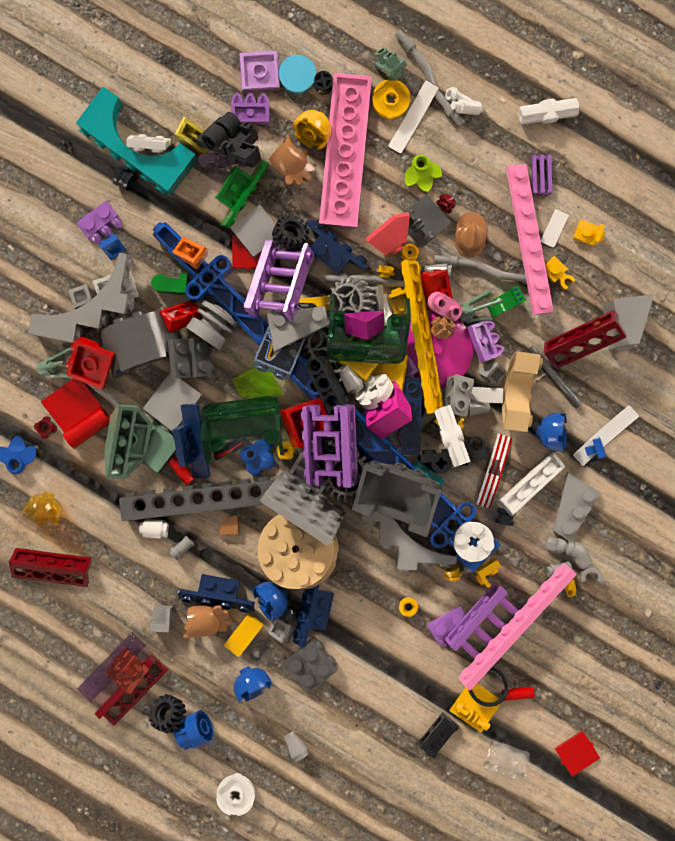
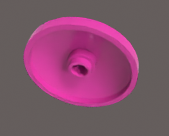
(451, 355)

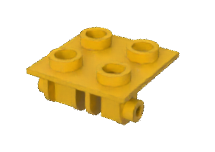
(471, 711)

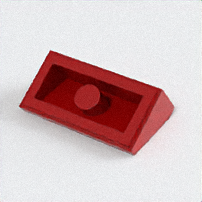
(179, 315)

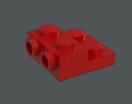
(89, 363)

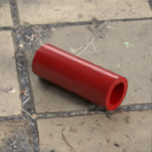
(182, 472)
(519, 693)

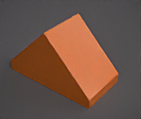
(191, 252)

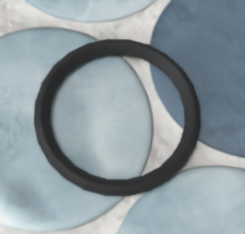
(498, 701)

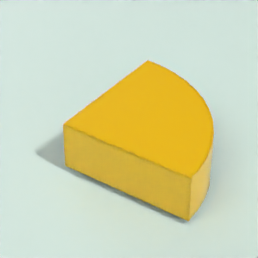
(570, 588)

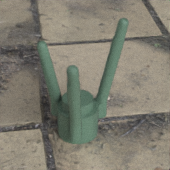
(468, 311)
(50, 366)

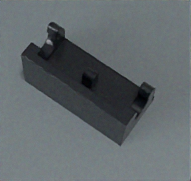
(438, 734)

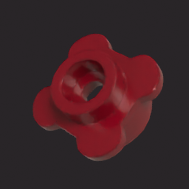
(446, 203)
(39, 427)

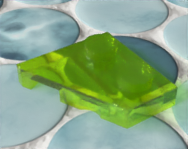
(256, 384)

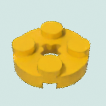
(391, 88)

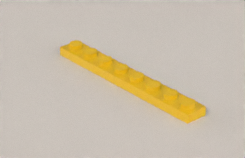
(422, 336)

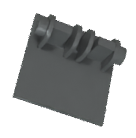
(426, 220)

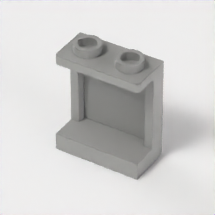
(167, 402)

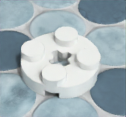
(374, 391)
(476, 530)
(235, 806)

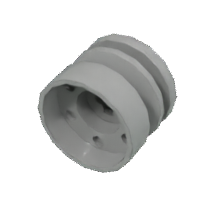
(212, 324)

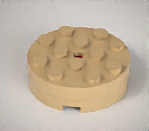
(287, 565)

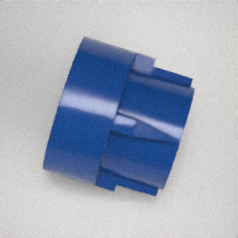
(195, 731)

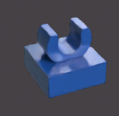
(112, 246)
(596, 448)

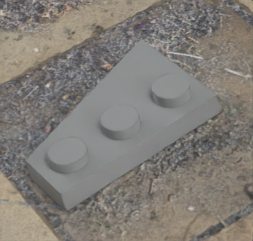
(304, 324)
(574, 506)

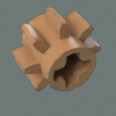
(442, 327)

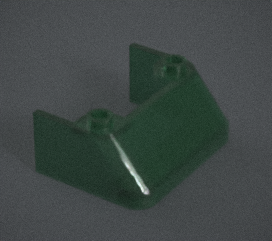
(385, 347)
(240, 418)

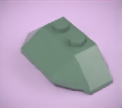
(126, 441)

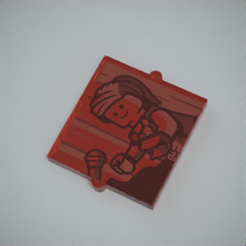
(127, 671)

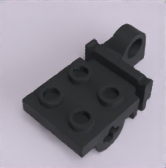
(233, 139)
(432, 457)

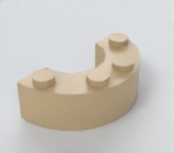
(517, 389)

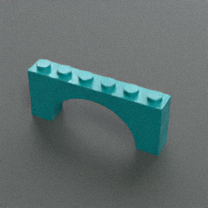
(163, 170)

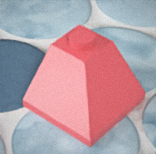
(391, 234)

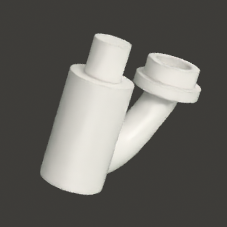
(464, 104)

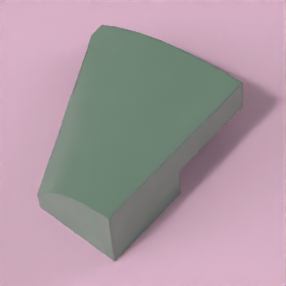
(160, 447)

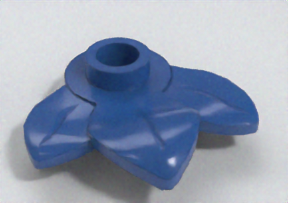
(17, 452)
(260, 459)

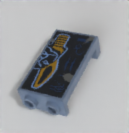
(281, 362)

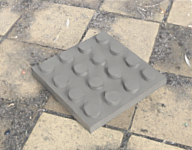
(304, 507)

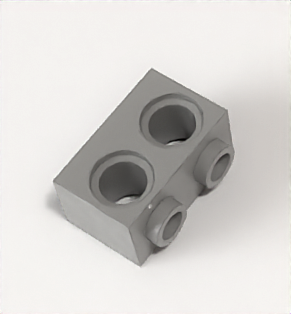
(458, 394)

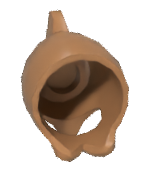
(291, 163)
(206, 621)

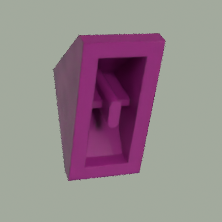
(364, 324)

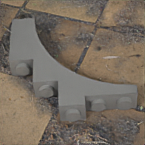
(94, 313)
(408, 551)

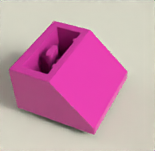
(389, 414)

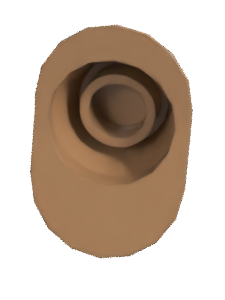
(470, 234)

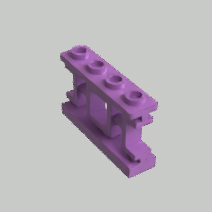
(344, 440)

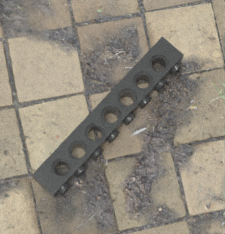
(130, 510)

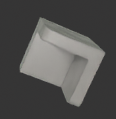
(162, 619)

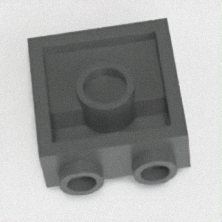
(190, 358)
(311, 664)

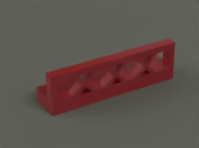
(595, 328)
(49, 564)
(118, 694)

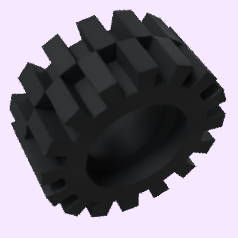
(294, 226)
(159, 710)

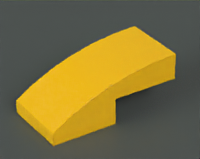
(243, 634)

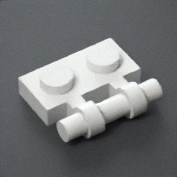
(157, 143)

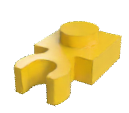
(555, 271)

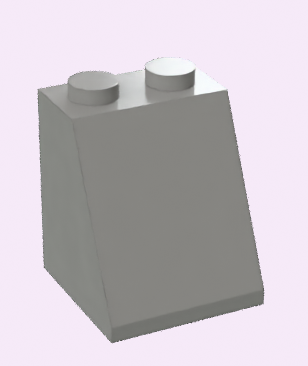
(632, 318)

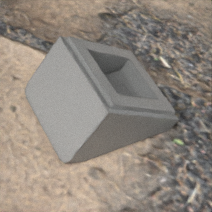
(493, 372)
(282, 630)

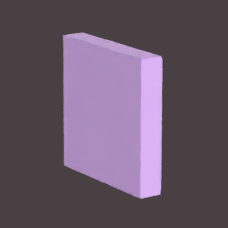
(259, 71)

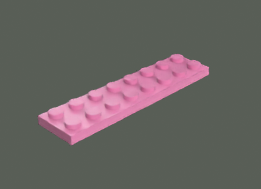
(345, 150)

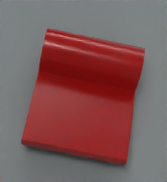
(76, 412)

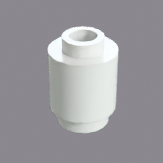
(154, 528)

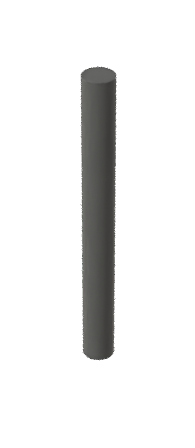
(557, 379)

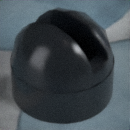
(289, 614)

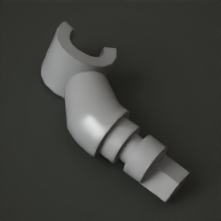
(578, 554)

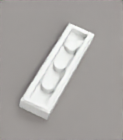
(532, 483)

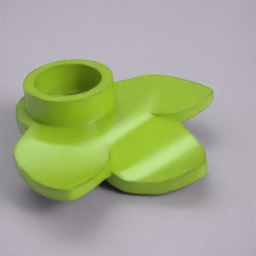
(422, 176)

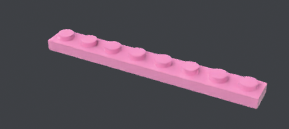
(529, 239)
(515, 628)

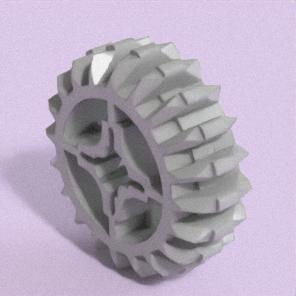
(356, 301)

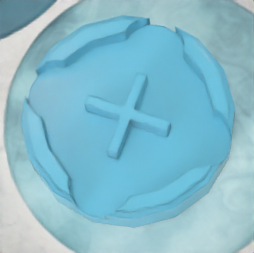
(297, 74)

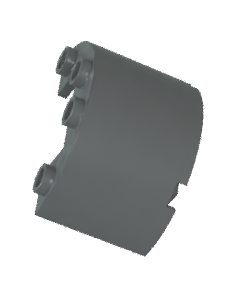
(136, 341)
(398, 494)

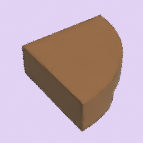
(230, 526)

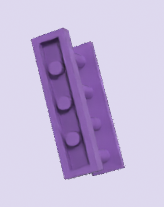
(265, 269)
(476, 615)

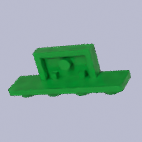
(237, 189)

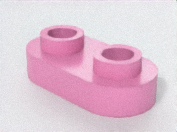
(446, 307)

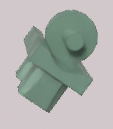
(389, 63)

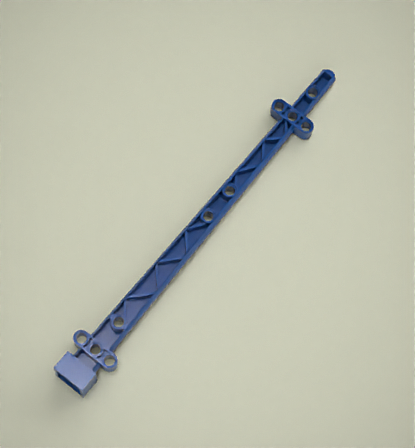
(371, 446)

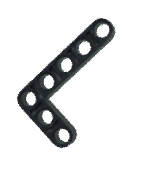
(326, 395)

